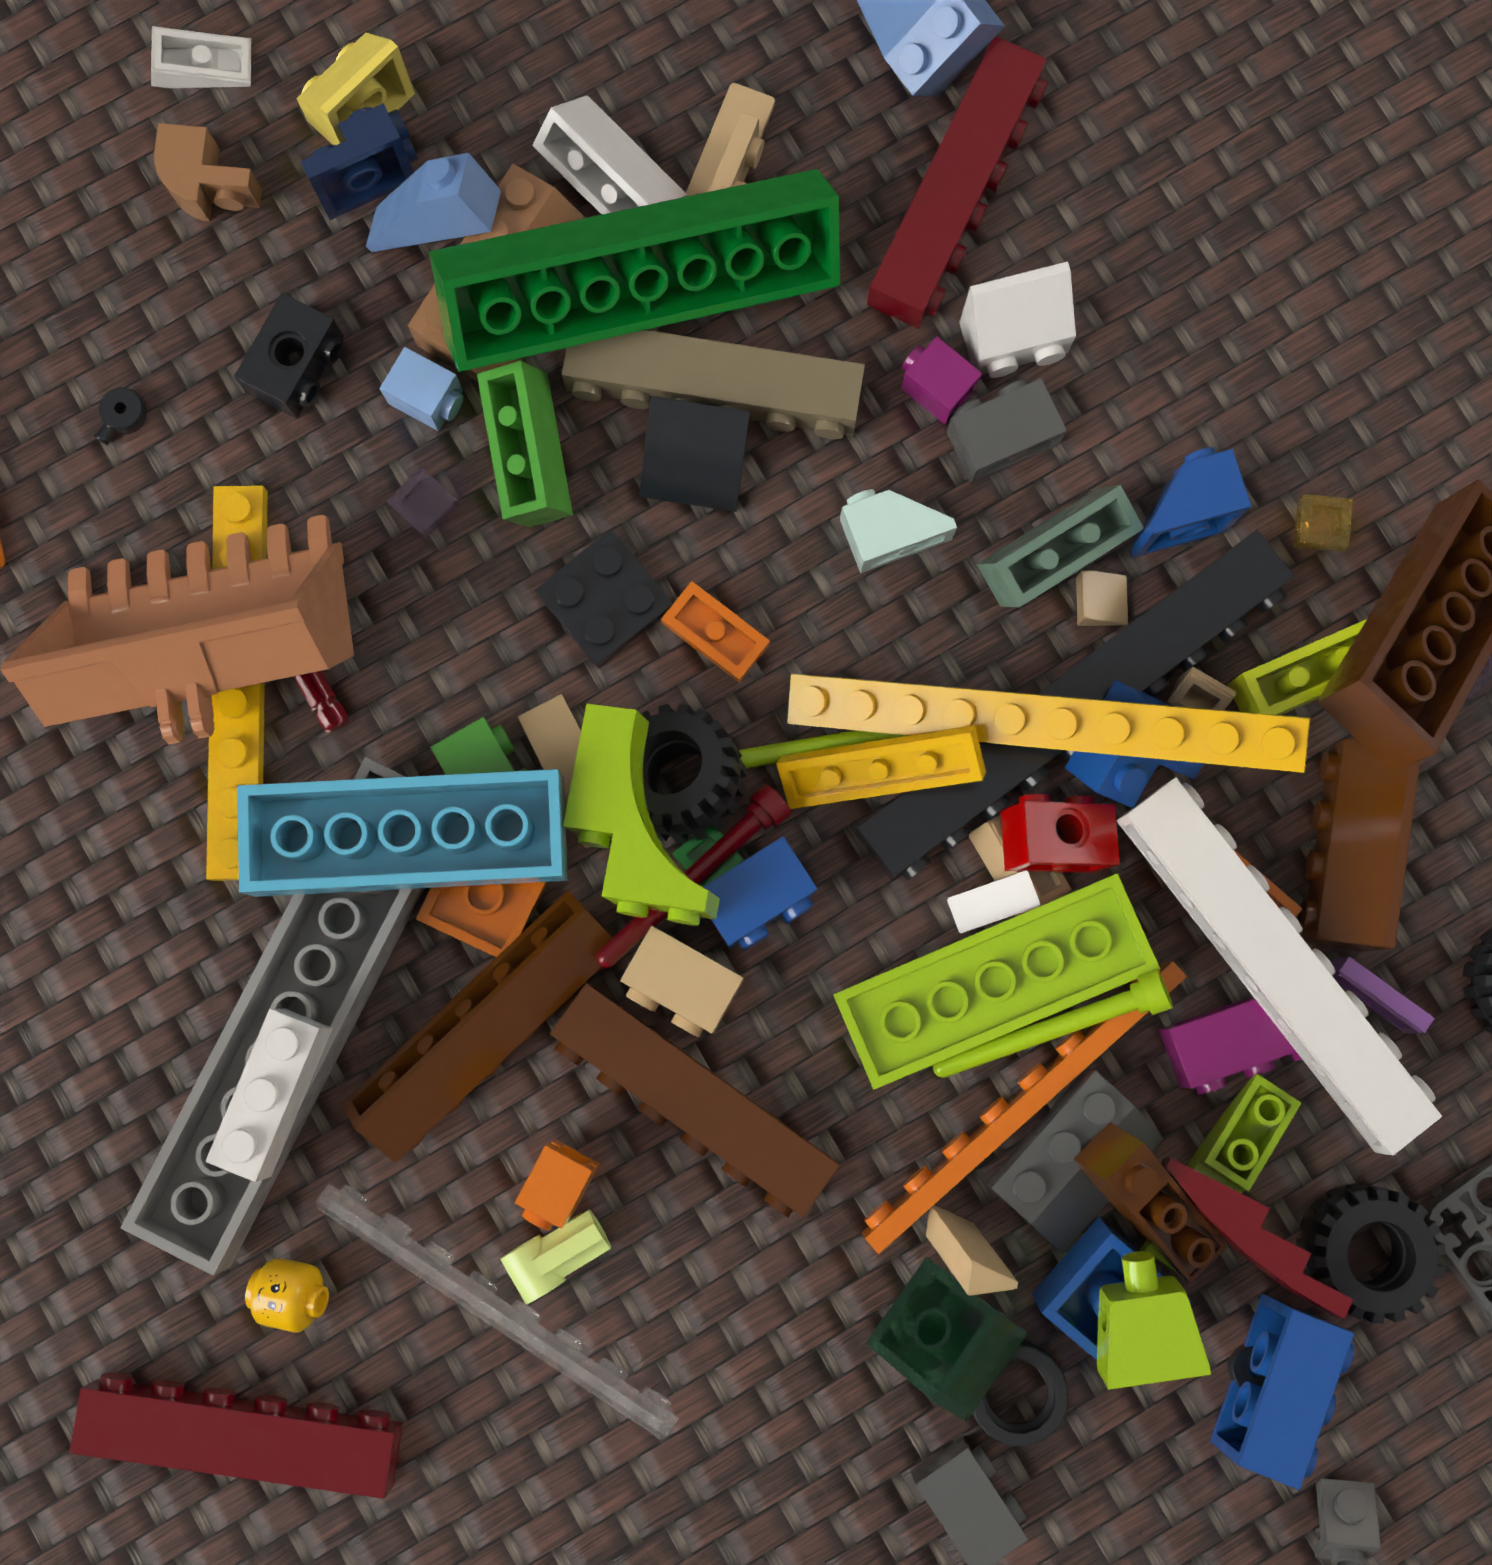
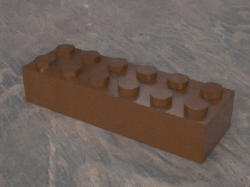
(1422, 638)

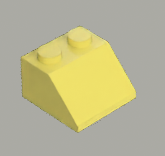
(360, 77)

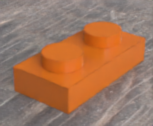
(715, 631)

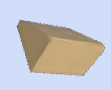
(1101, 599)
(1200, 691)

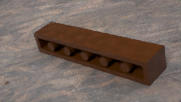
(478, 1028)
(694, 1100)

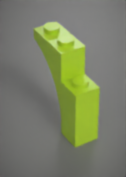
(611, 805)

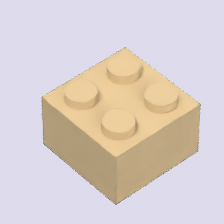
(682, 981)

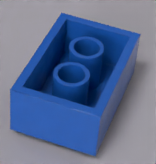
(1279, 1424)

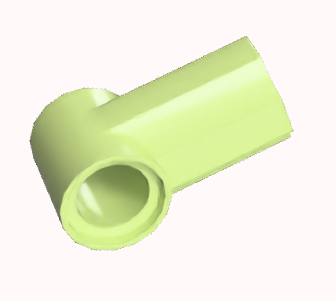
(546, 1260)

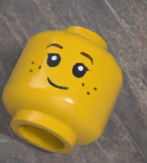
(286, 1295)

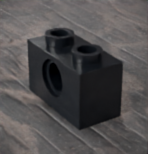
(289, 329)

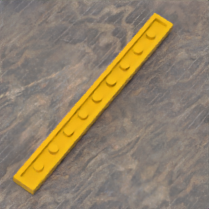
(1054, 721)

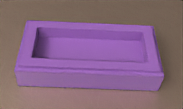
(1380, 996)

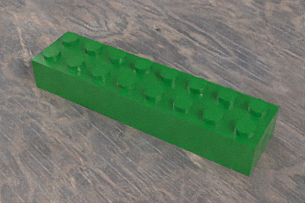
(637, 268)

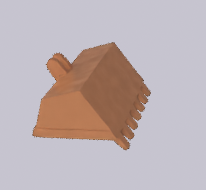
(188, 632)

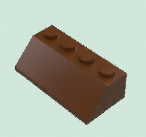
(1358, 850)

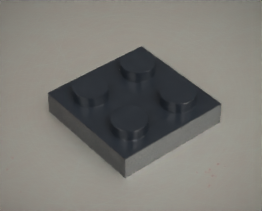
(604, 598)

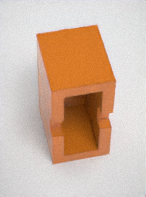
(556, 1185)

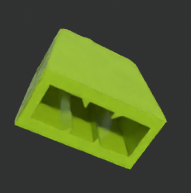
(1147, 1328)

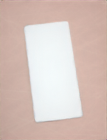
(993, 902)

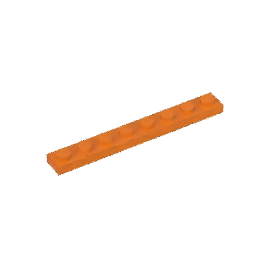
(1000, 1122)

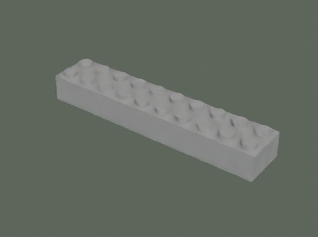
(315, 965)

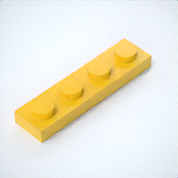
(882, 767)

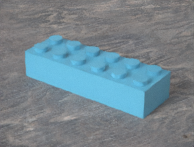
(401, 833)

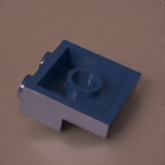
(364, 166)

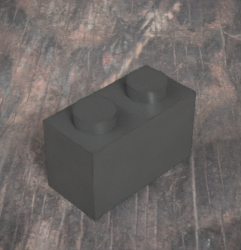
(1005, 429)
(969, 1505)

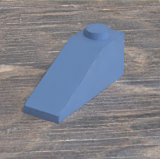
(436, 203)

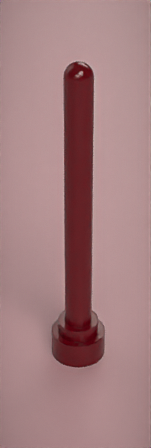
(765, 810)

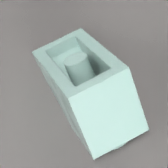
(891, 527)

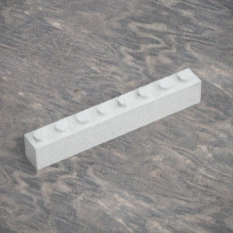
(1280, 968)

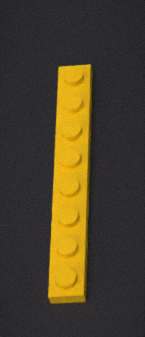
(238, 736)

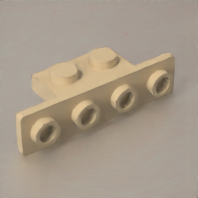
(733, 141)

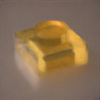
(1323, 522)

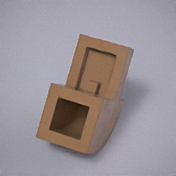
(190, 171)

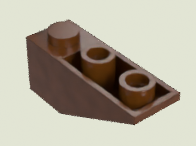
(1150, 1200)

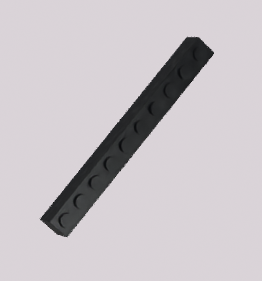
(1137, 656)

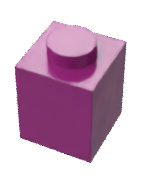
(939, 379)

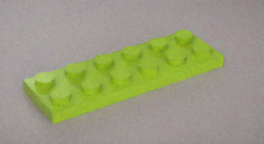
(996, 981)

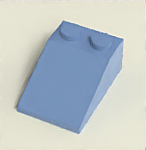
(930, 39)

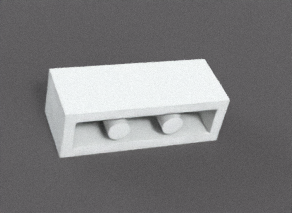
(601, 158)
(269, 1095)

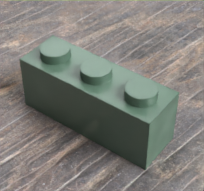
(1060, 546)

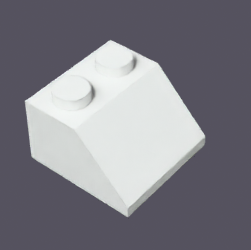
(1019, 320)

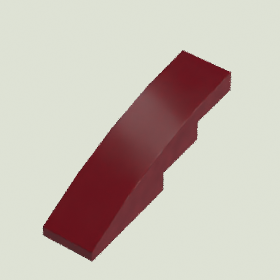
(1240, 1223)

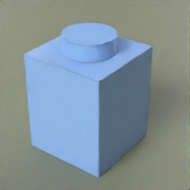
(422, 389)

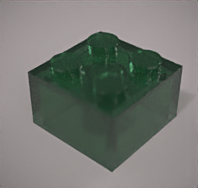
(946, 1339)

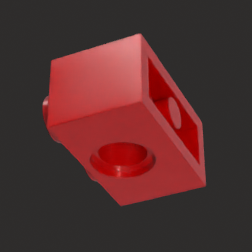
(1032, 838)

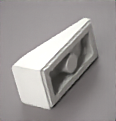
(199, 59)

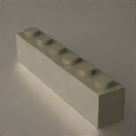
(771, 384)

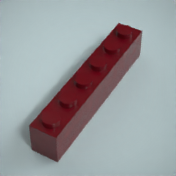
(957, 182)
(237, 1436)

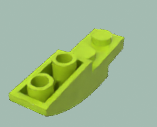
(1242, 1140)

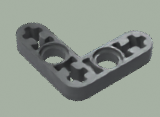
(1471, 1220)

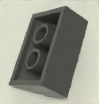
(1041, 1173)

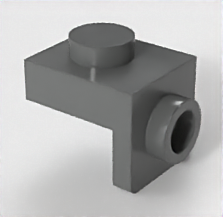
(1347, 1522)

